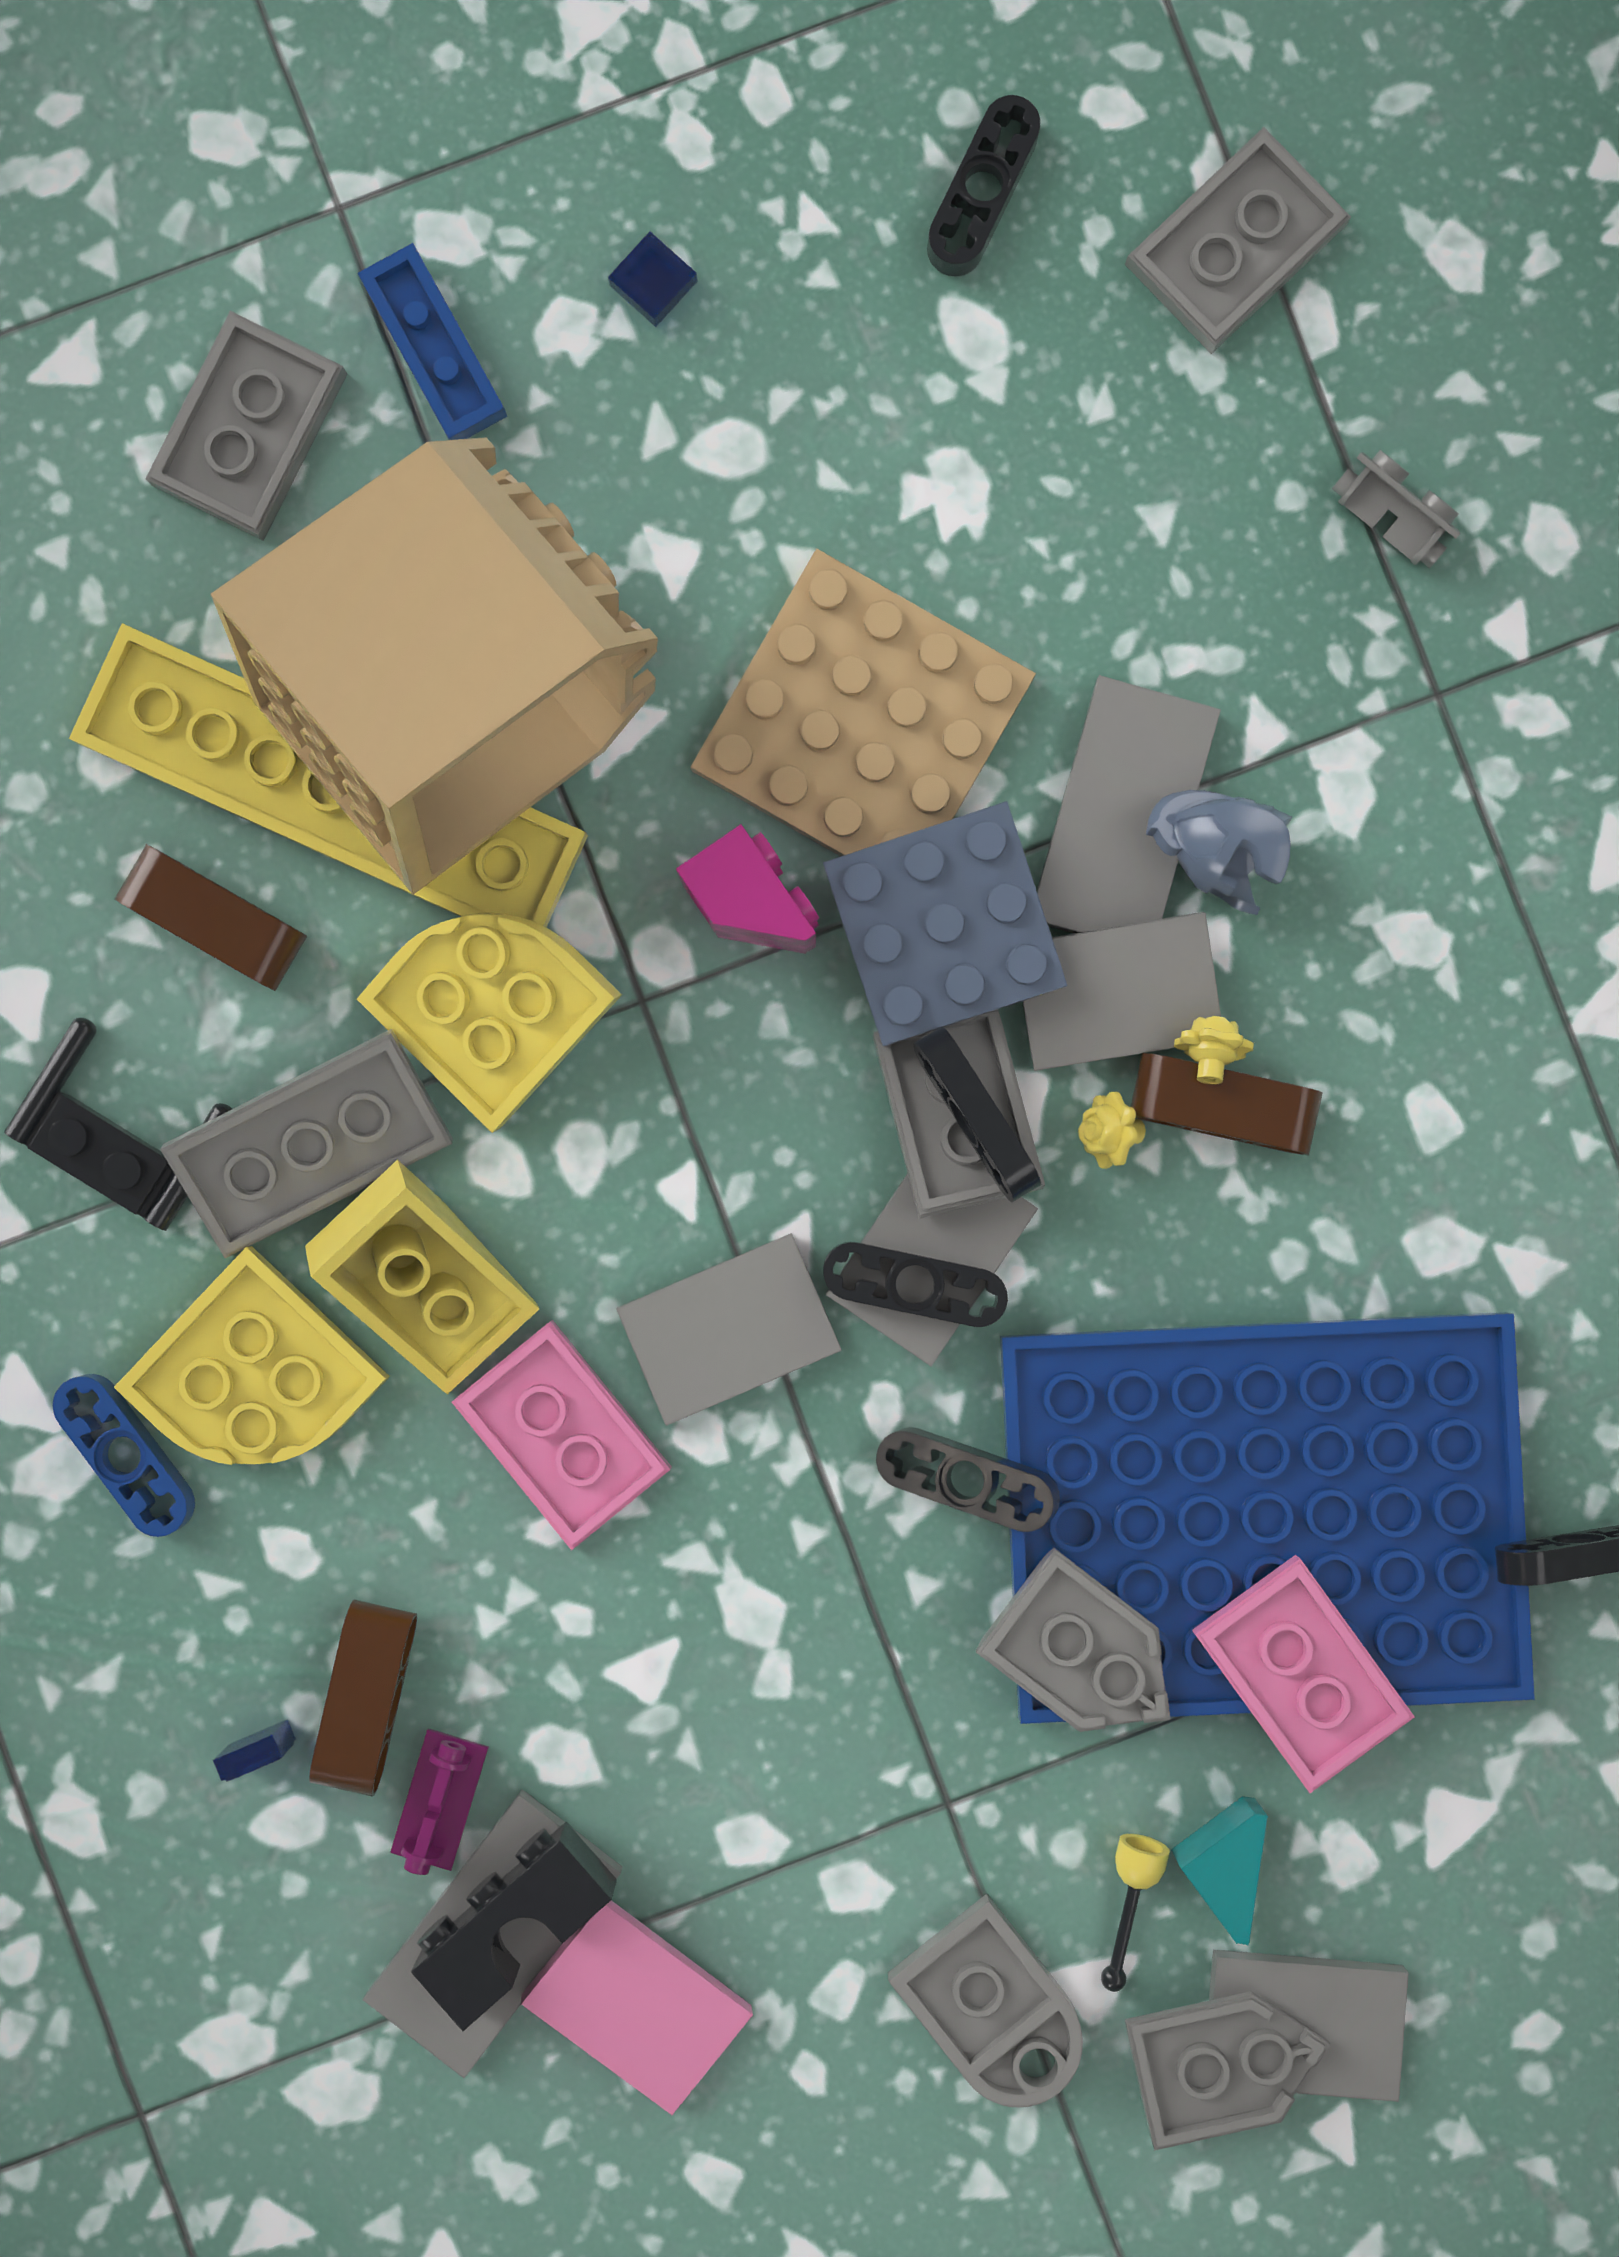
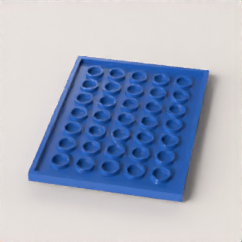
(1233, 1447)

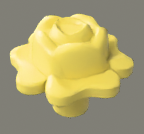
(1213, 1045)
(1110, 1130)

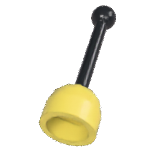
(1140, 1865)

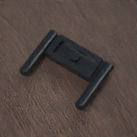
(93, 1145)

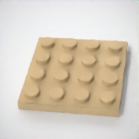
(860, 714)

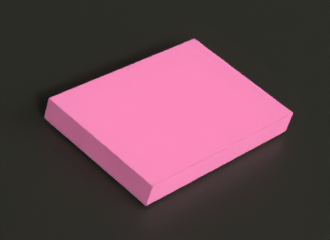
(561, 1435)
(1303, 1673)
(637, 2005)

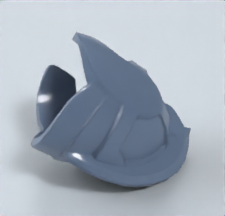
(1222, 842)

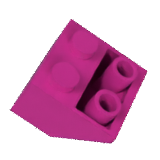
(742, 896)

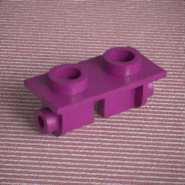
(438, 1802)

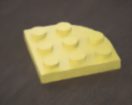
(489, 1007)
(251, 1371)

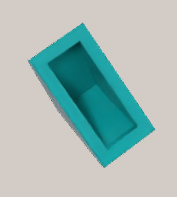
(1225, 1864)

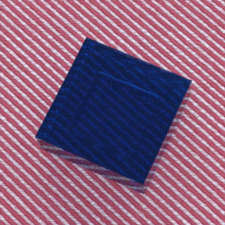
(652, 279)
(254, 1751)

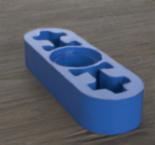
(112, 1405)

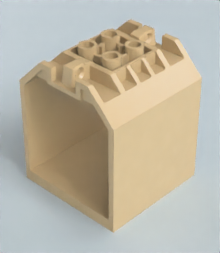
(438, 653)

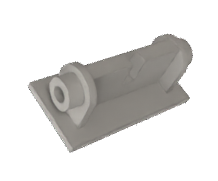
(1418, 521)

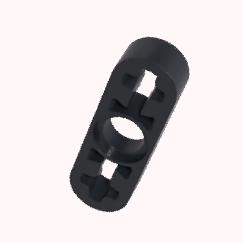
(982, 158)
(977, 1114)
(964, 1278)
(1007, 1508)
(1559, 1557)

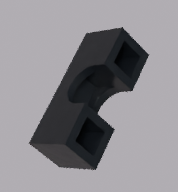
(466, 1959)

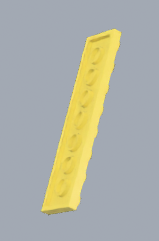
(209, 739)

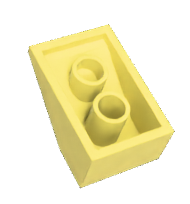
(419, 1278)

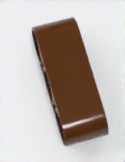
(210, 917)
(1237, 1109)
(363, 1698)

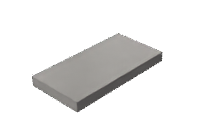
(1128, 758)
(306, 1143)
(410, 2006)

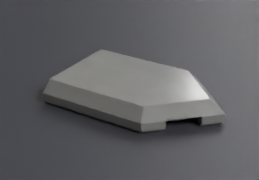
(1079, 1649)
(1219, 2067)

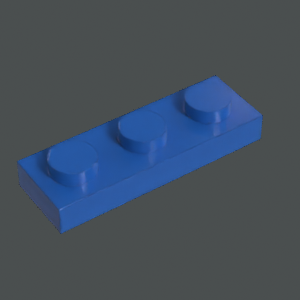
(432, 344)

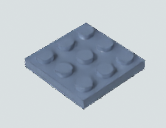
(945, 924)

